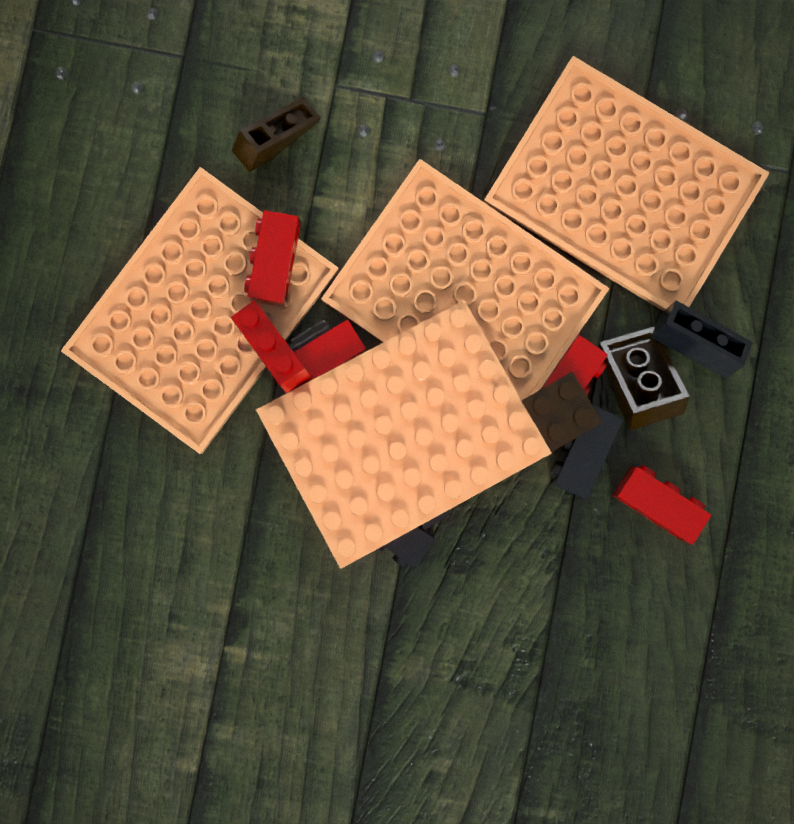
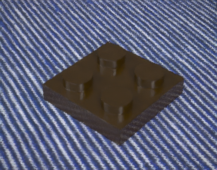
(561, 411)

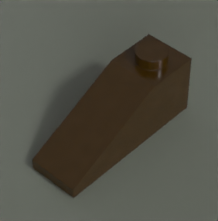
(274, 133)

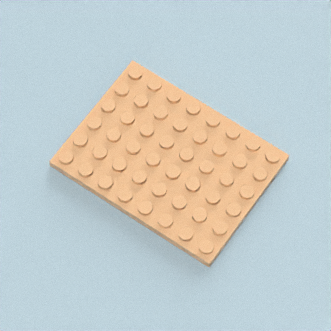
(626, 187)
(450, 247)
(166, 319)
(402, 433)

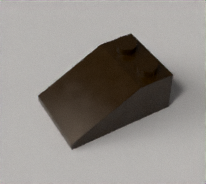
(644, 379)

